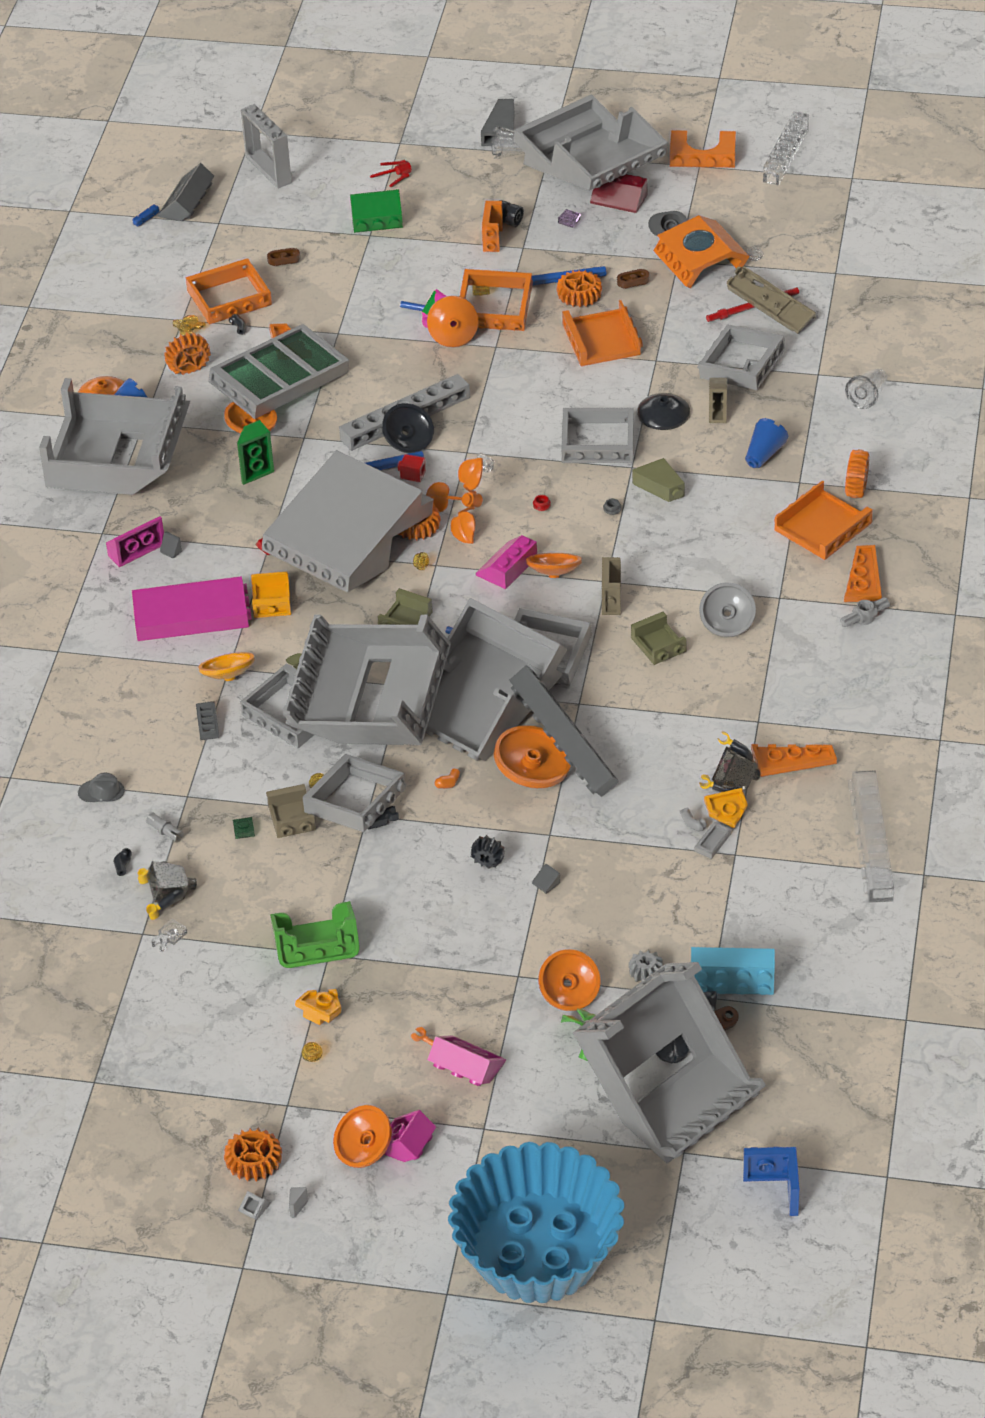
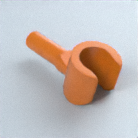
(424, 1037)

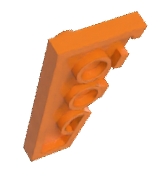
(864, 576)
(779, 760)

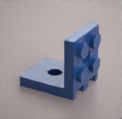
(781, 1167)

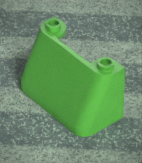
(317, 940)

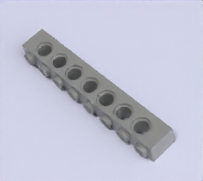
(430, 399)

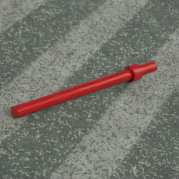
(724, 313)

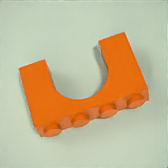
(685, 156)

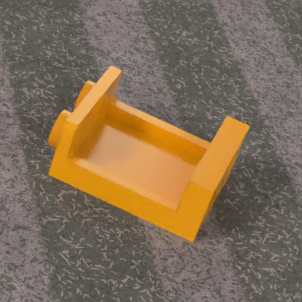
(270, 594)

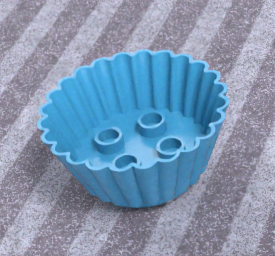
(536, 1220)

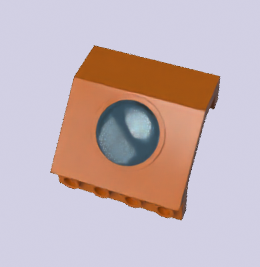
(696, 246)

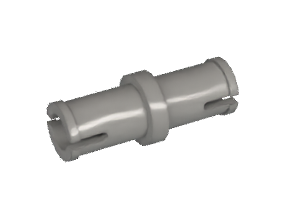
(164, 827)

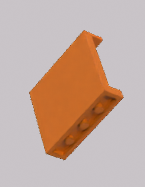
(602, 335)
(821, 521)

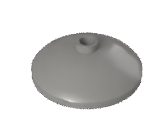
(729, 598)

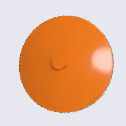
(530, 757)

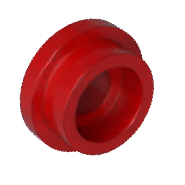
(541, 503)

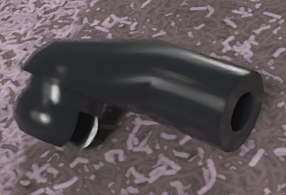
(241, 324)
(121, 860)

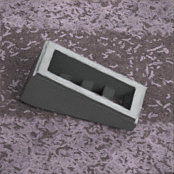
(207, 710)

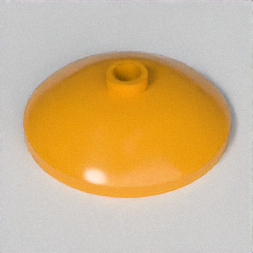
(227, 665)

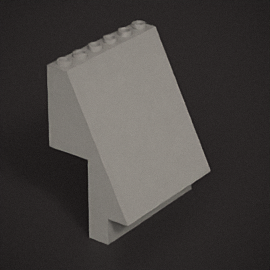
(588, 143)
(345, 522)
(475, 689)

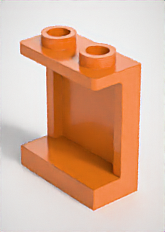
(491, 225)

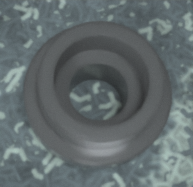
(612, 506)

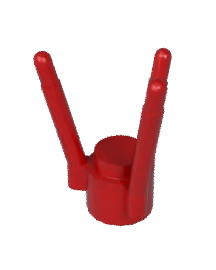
(403, 168)

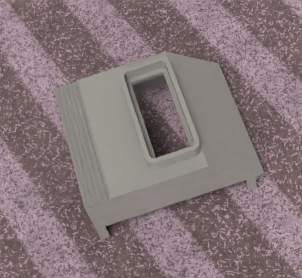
(92, 433)
(336, 670)
(640, 1026)

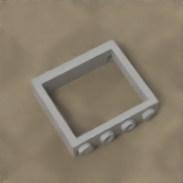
(275, 170)
(737, 377)
(597, 453)
(561, 626)
(268, 688)
(315, 798)

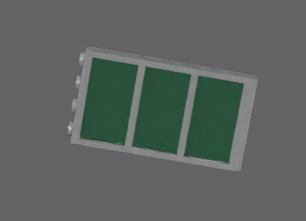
(278, 371)

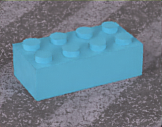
(735, 970)

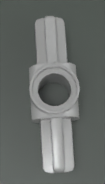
(864, 612)

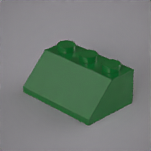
(376, 211)
(255, 452)

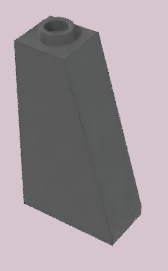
(502, 116)

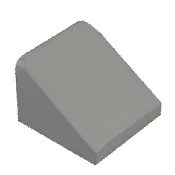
(297, 1199)
(253, 1205)

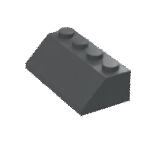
(187, 194)

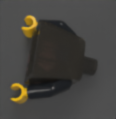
(734, 768)
(167, 885)

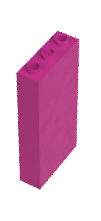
(191, 608)

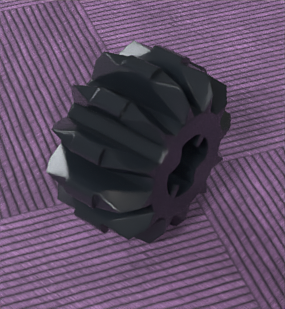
(487, 851)

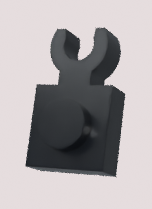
(389, 815)

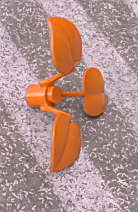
(464, 524)

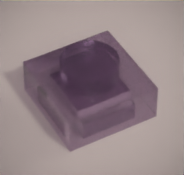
(569, 218)

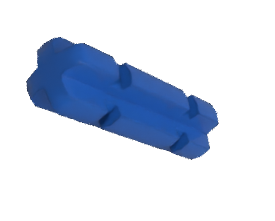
(145, 215)

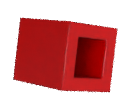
(412, 468)

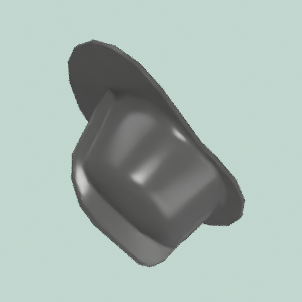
(665, 220)
(101, 788)

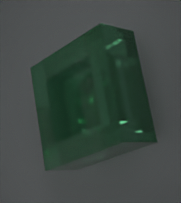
(243, 828)

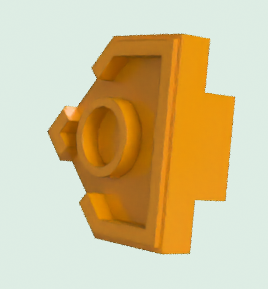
(727, 806)
(319, 1005)

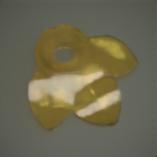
(188, 324)

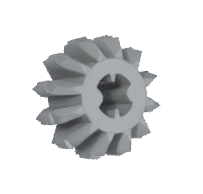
(644, 965)

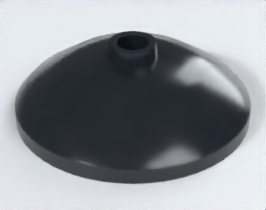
(663, 411)
(411, 420)

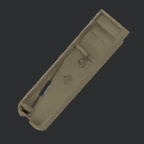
(770, 299)

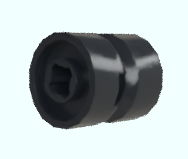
(512, 213)

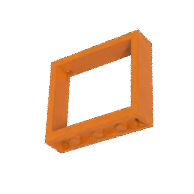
(224, 275)
(505, 280)

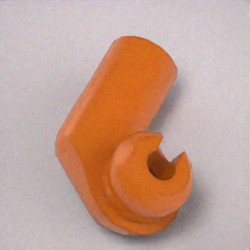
(449, 780)

